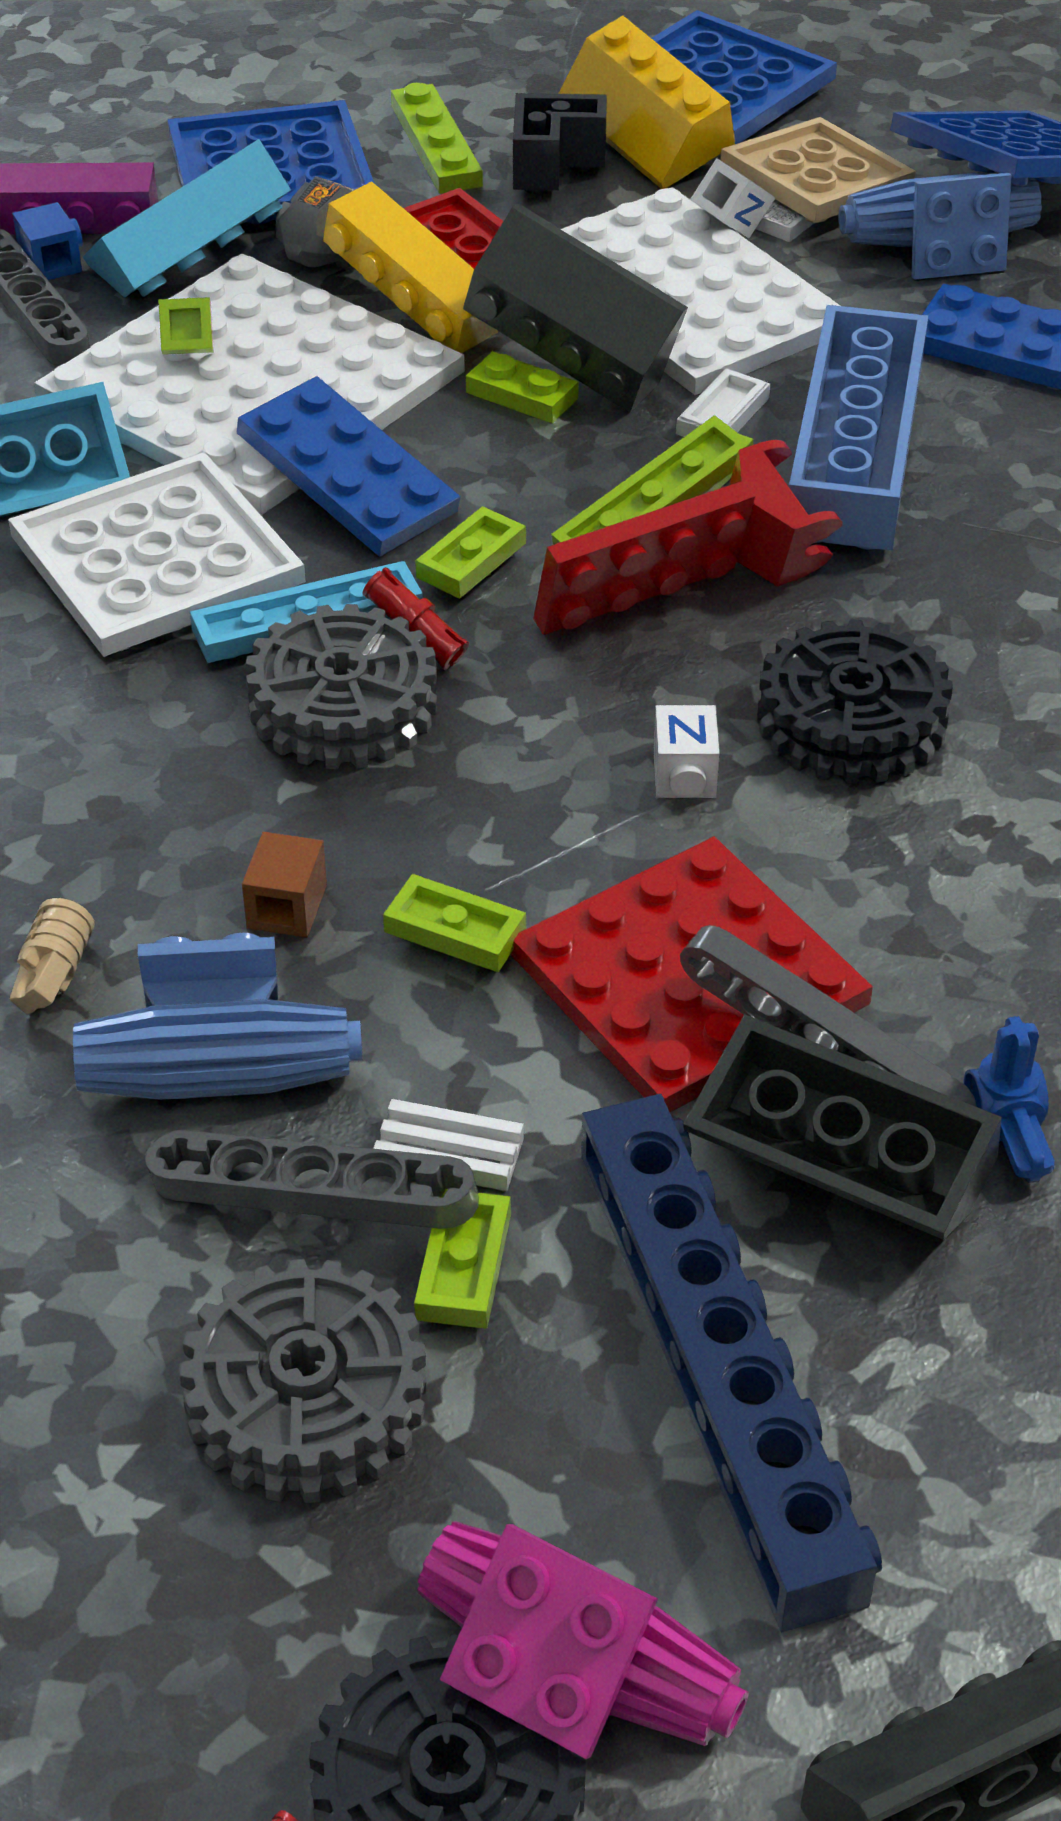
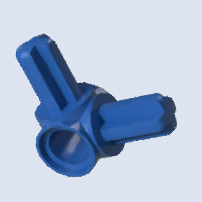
(1016, 1090)

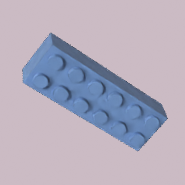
(860, 422)

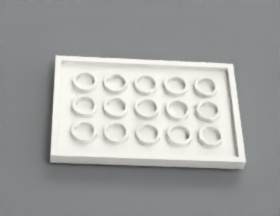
(738, 298)

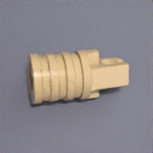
(51, 953)

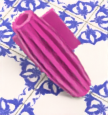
(571, 1643)

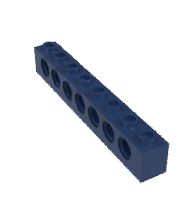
(670, 1242)

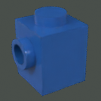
(49, 239)

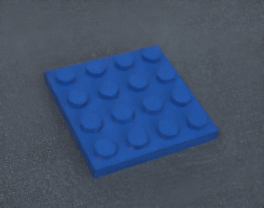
(747, 68)
(298, 138)
(990, 140)

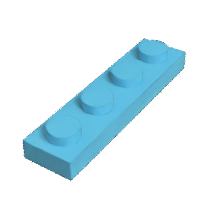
(233, 627)

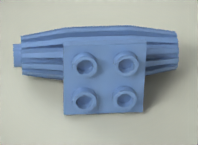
(949, 220)
(212, 1028)

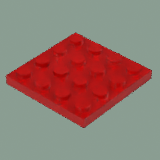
(621, 973)

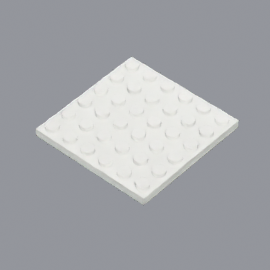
(265, 342)

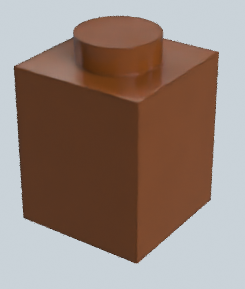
(284, 884)

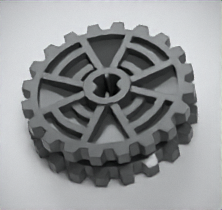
(341, 686)
(303, 1380)

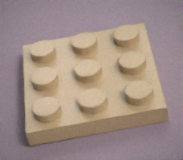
(813, 167)

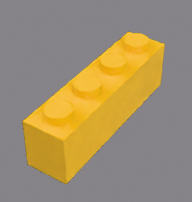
(405, 264)

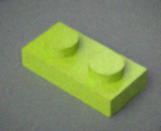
(522, 387)
(470, 552)
(454, 922)
(464, 1266)

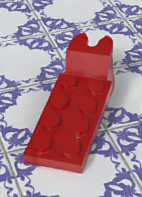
(698, 538)

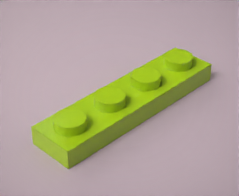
(436, 138)
(672, 477)

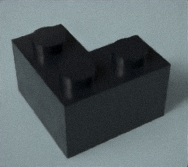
(554, 134)

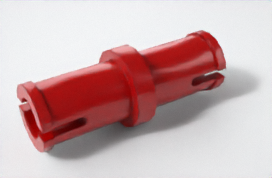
(398, 601)

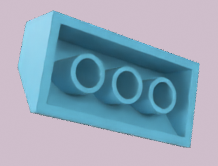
(188, 221)
(57, 448)

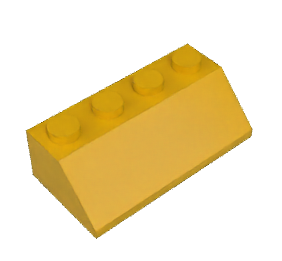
(656, 106)

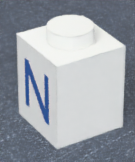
(732, 198)
(686, 751)

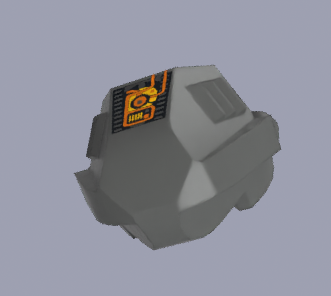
(303, 221)

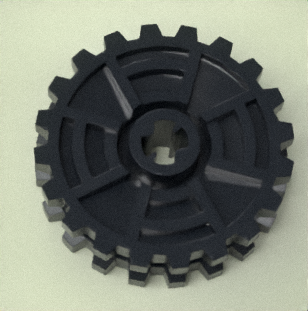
(854, 701)
(410, 1727)

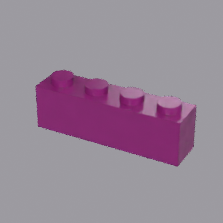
(92, 193)

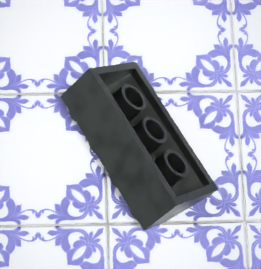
(575, 308)
(847, 1127)
(963, 1761)

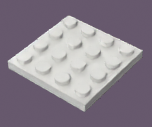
(153, 550)

